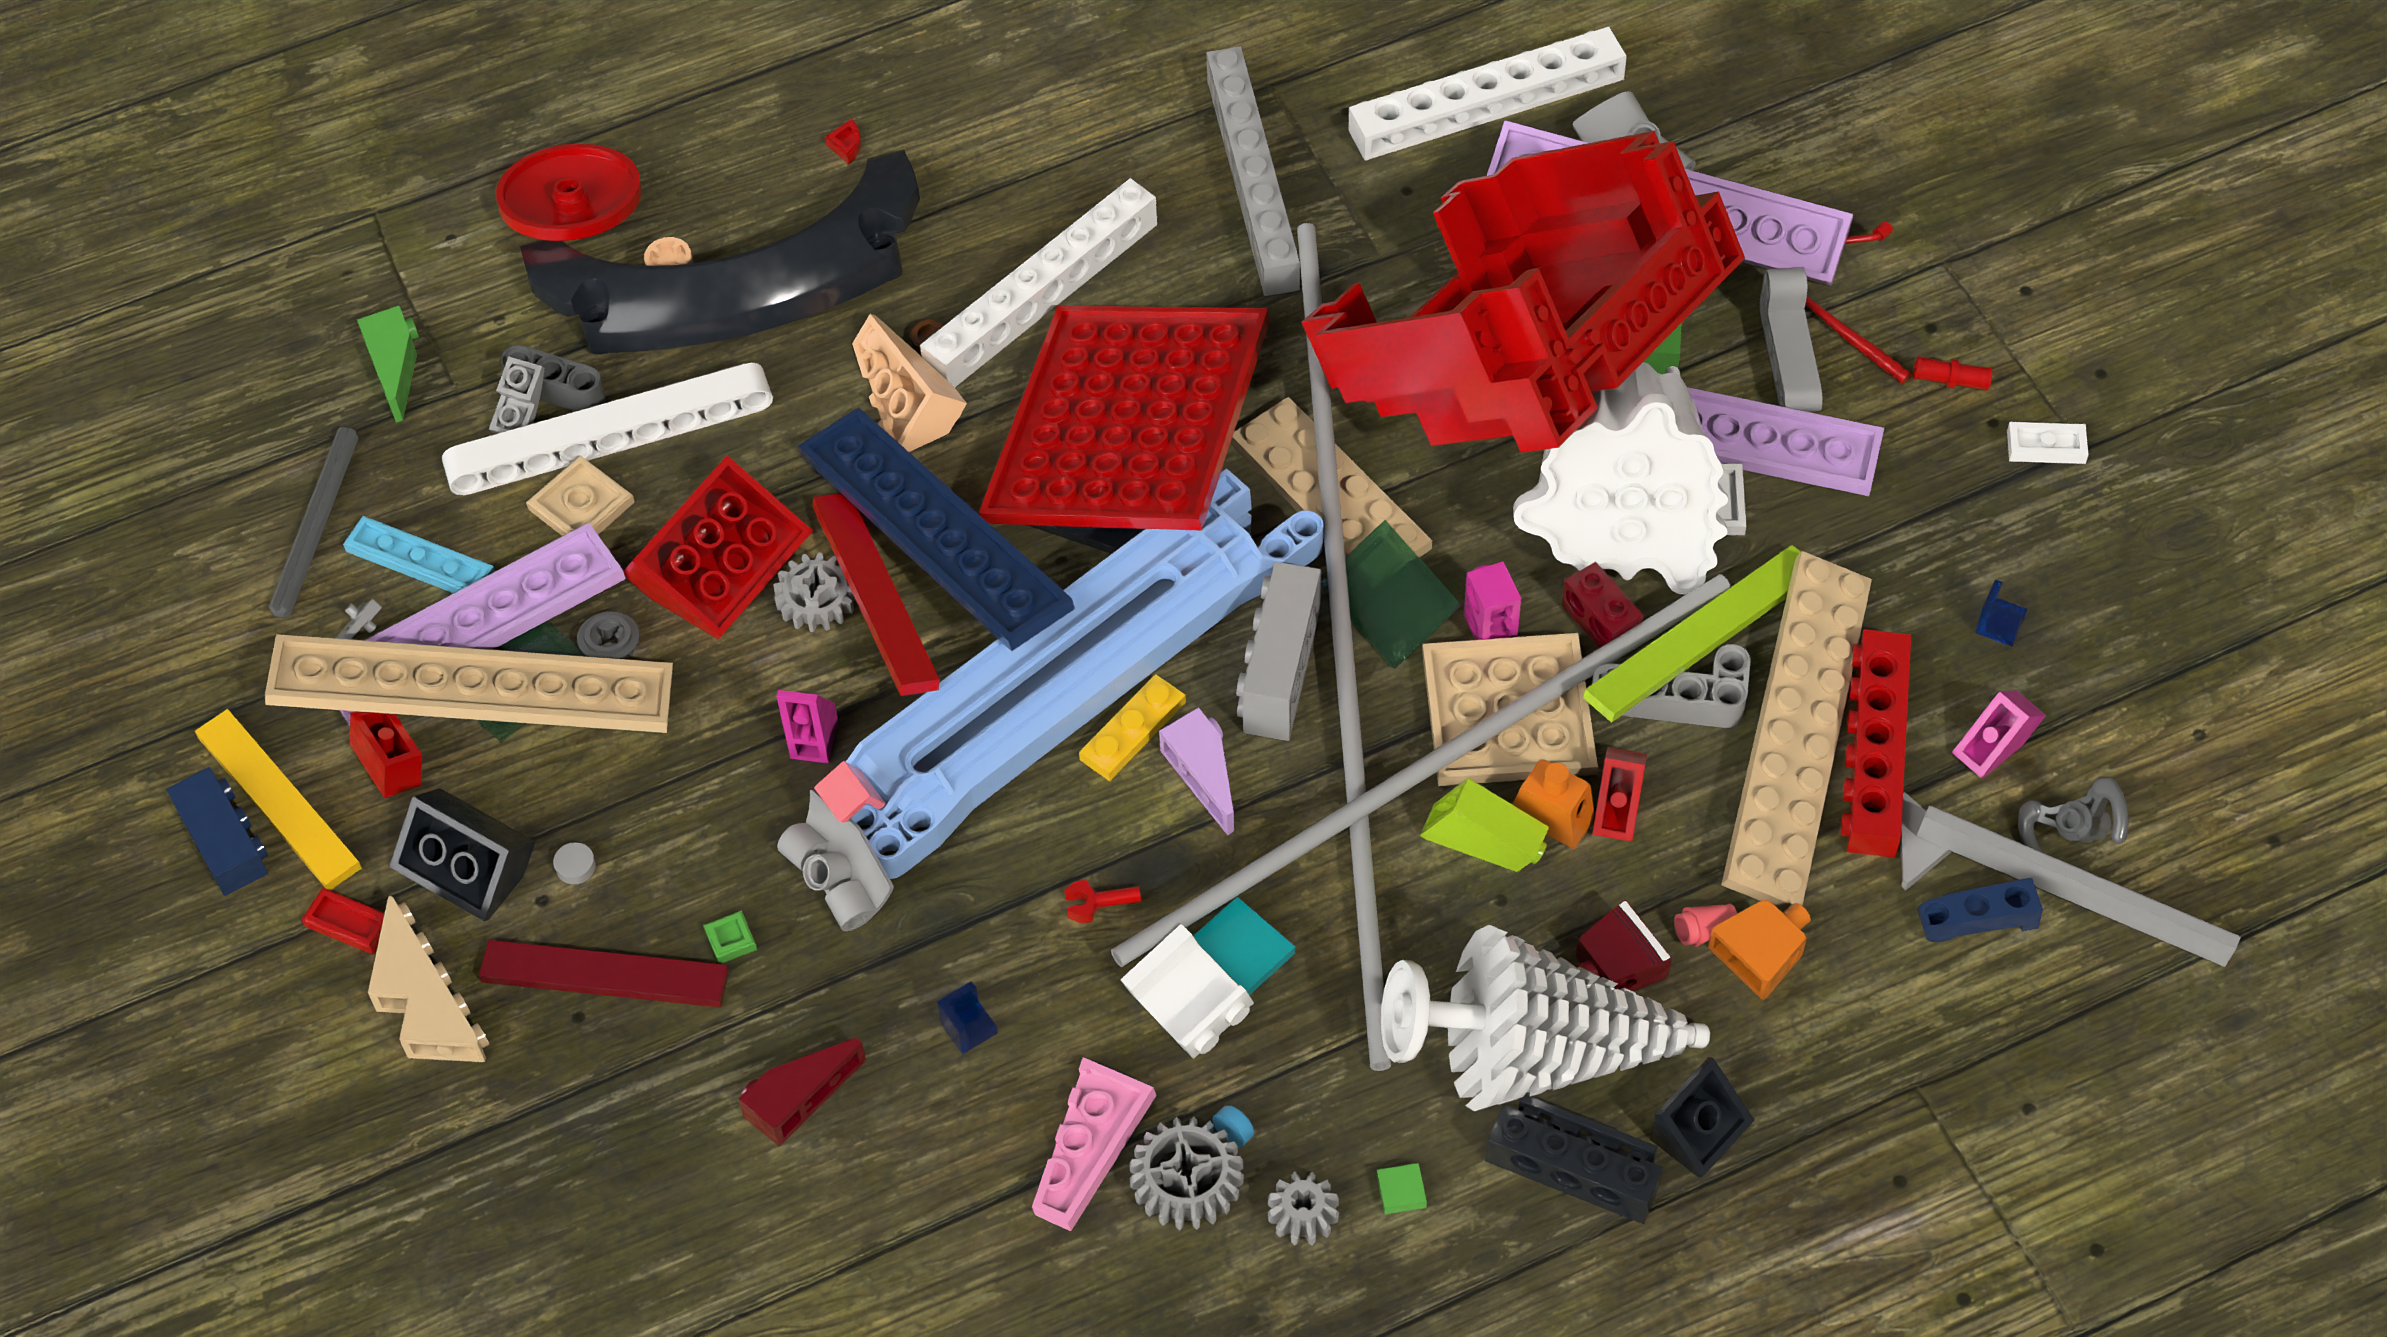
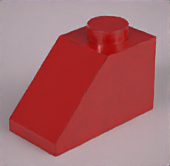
(1619, 794)

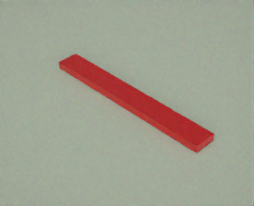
(876, 595)

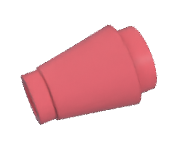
(1696, 923)

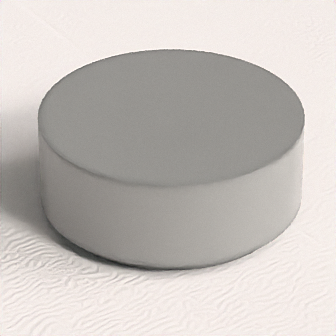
(574, 863)

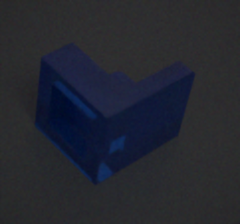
(2000, 618)
(965, 1018)

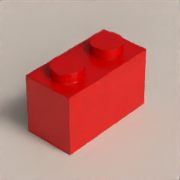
(386, 751)

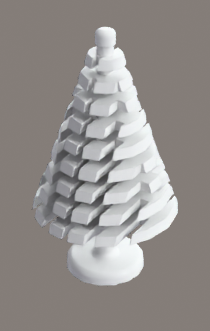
(1528, 1021)

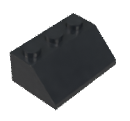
(460, 853)

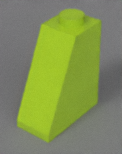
(1485, 827)

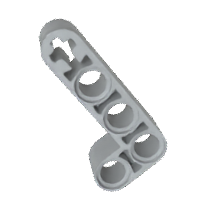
(1789, 339)
(1705, 689)

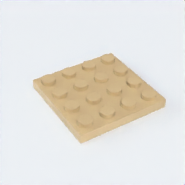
(1482, 676)

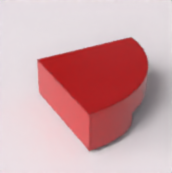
(845, 141)

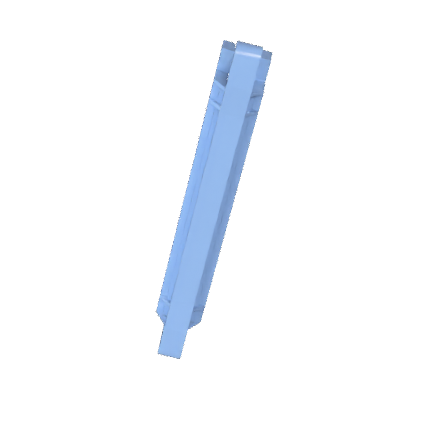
(1019, 704)

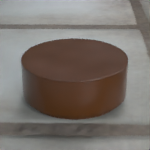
(922, 331)

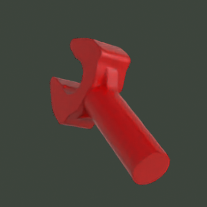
(1096, 900)

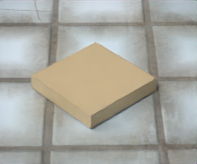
(580, 497)

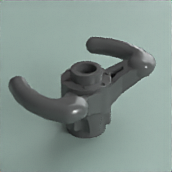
(2079, 819)

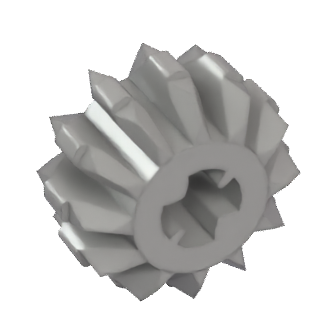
(1303, 1221)

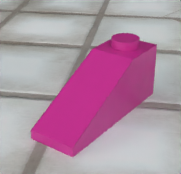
(808, 725)

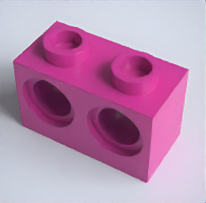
(1492, 602)

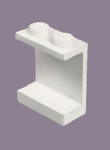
(1187, 992)

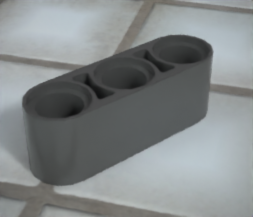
(564, 380)

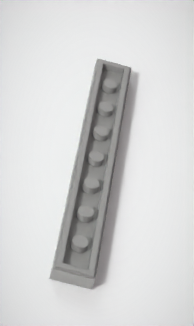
(2079, 886)

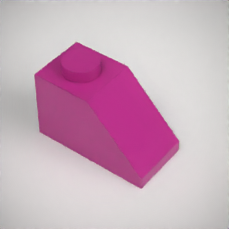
(1998, 732)

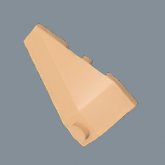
(909, 393)

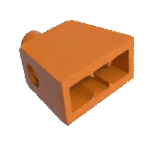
(1557, 801)
(1761, 944)

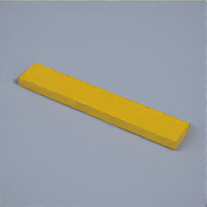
(278, 800)

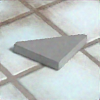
(1916, 854)

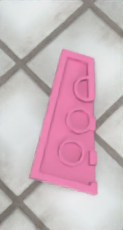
(1096, 1128)

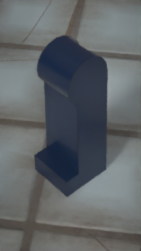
(1982, 910)

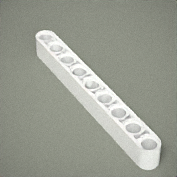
(606, 428)

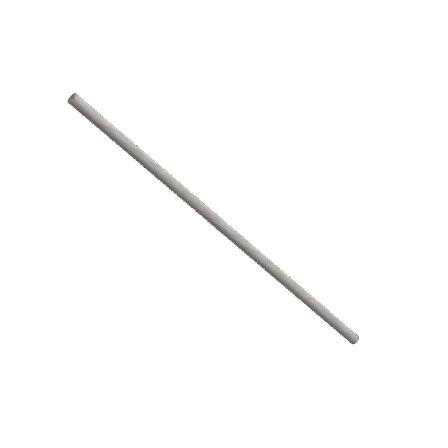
(1417, 772)

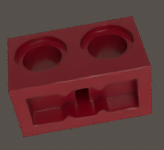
(1599, 605)

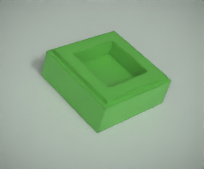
(730, 937)
(1401, 1188)

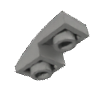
(520, 395)

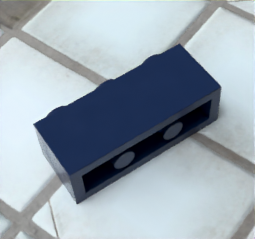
(219, 830)

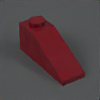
(795, 1090)

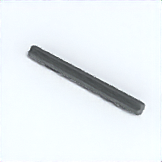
(313, 522)

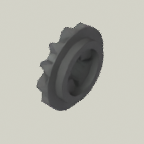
(608, 625)

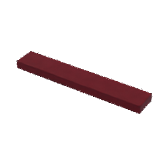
(604, 973)

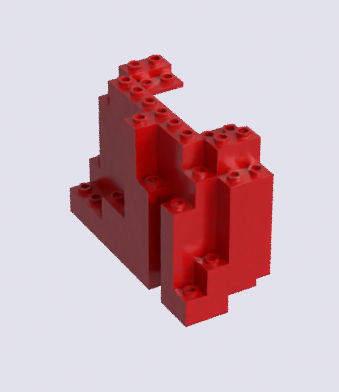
(1559, 291)

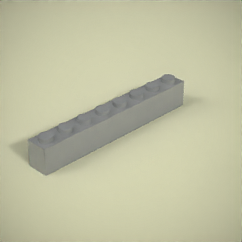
(1253, 172)

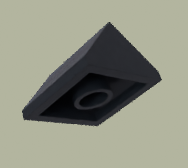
(1701, 1119)

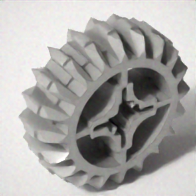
(1218, 1163)

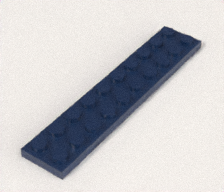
(937, 529)

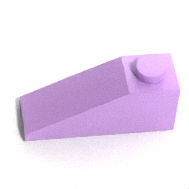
(1197, 754)

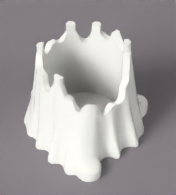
(1633, 486)

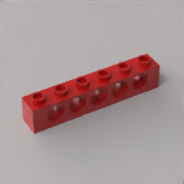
(1865, 830)

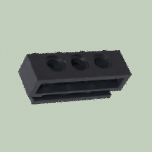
(1573, 1162)

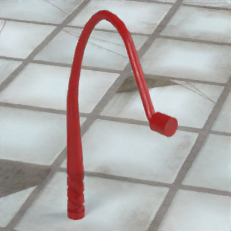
(1864, 346)

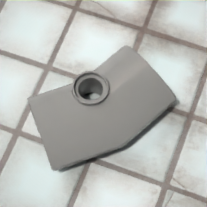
(1619, 118)
(840, 862)

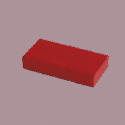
(345, 920)

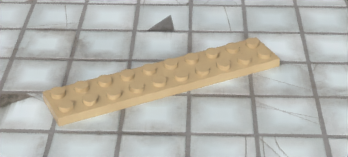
(469, 683)
(1797, 733)

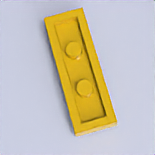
(1132, 727)

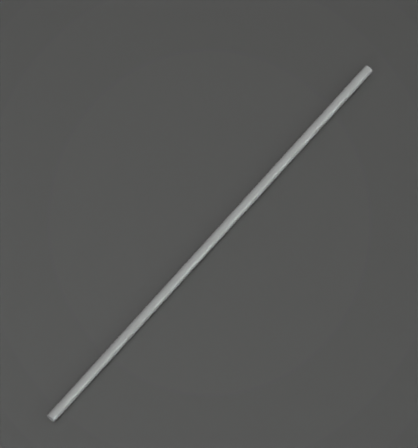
(1344, 663)

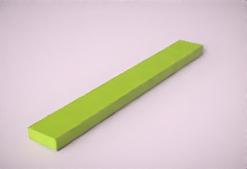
(1693, 638)

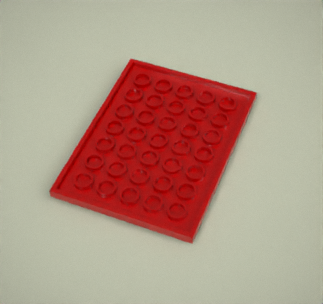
(1127, 417)

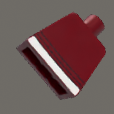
(1623, 950)

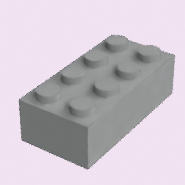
(1279, 651)

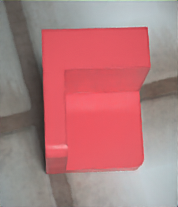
(847, 791)

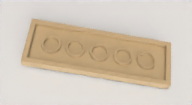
(1285, 454)

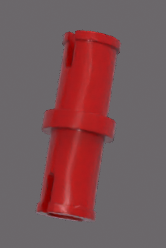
(1952, 373)

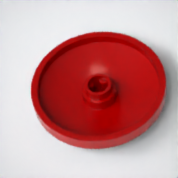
(568, 192)

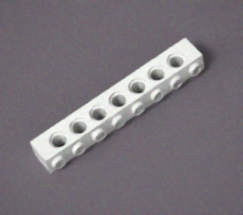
(1486, 93)
(1041, 283)

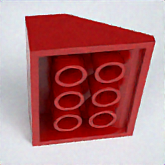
(718, 550)

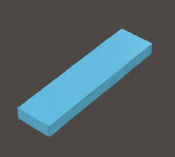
(414, 556)

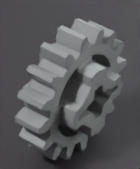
(813, 593)

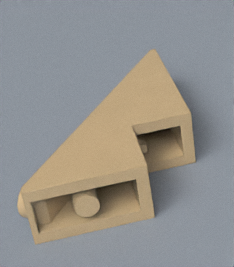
(410, 984)

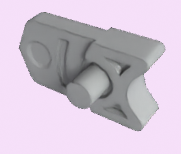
(360, 618)

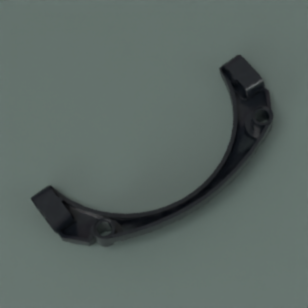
(739, 294)

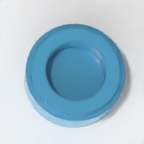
(1235, 1125)

